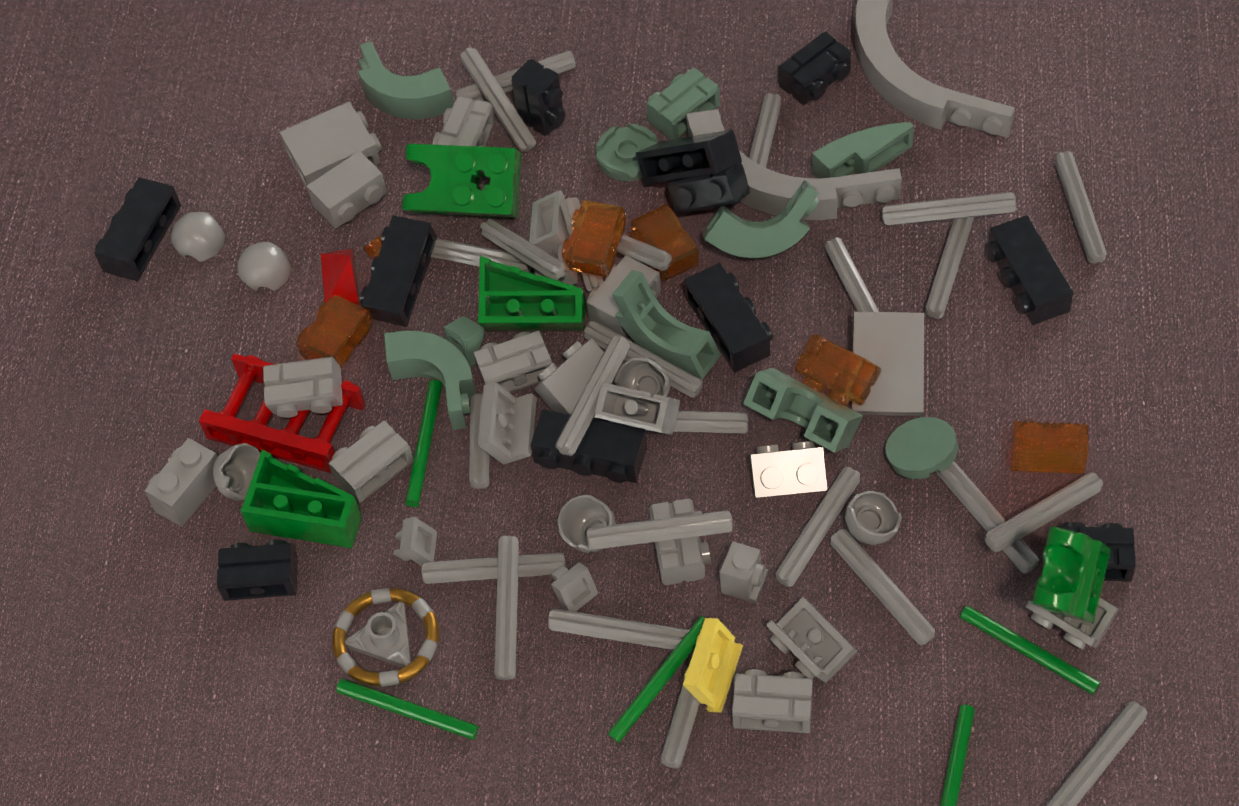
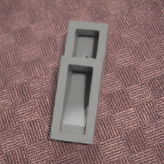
(550, 231)

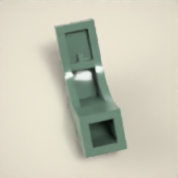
(403, 96)
(765, 237)
(659, 331)
(435, 358)

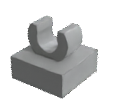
(417, 541)
(573, 586)

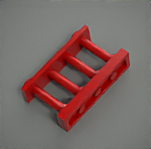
(282, 443)

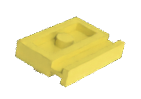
(712, 665)

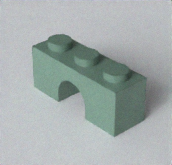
(786, 398)

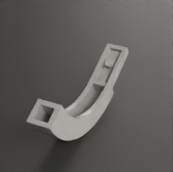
(911, 92)
(773, 190)

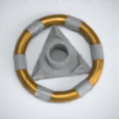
(385, 637)

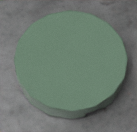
(618, 150)
(922, 447)

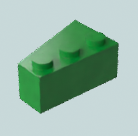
(526, 301)
(298, 506)

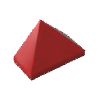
(340, 275)

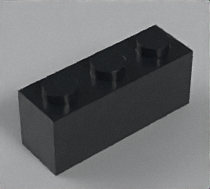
(689, 157)
(137, 229)
(398, 270)
(1029, 270)
(728, 317)
(605, 450)

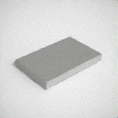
(897, 347)

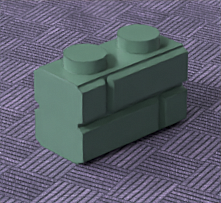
(685, 95)

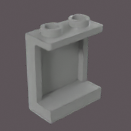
(328, 140)

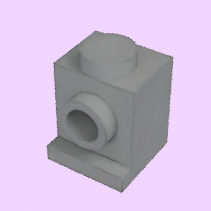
(743, 573)

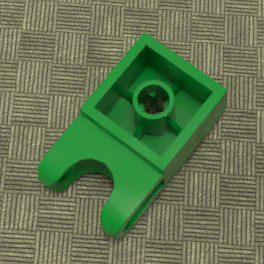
(456, 177)
(1071, 575)

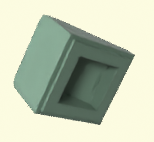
(465, 336)

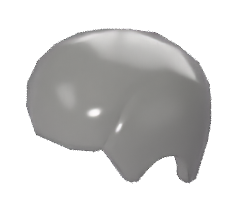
(197, 236)
(264, 266)
(644, 375)
(235, 470)
(578, 516)
(872, 518)

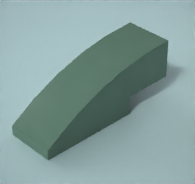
(862, 150)

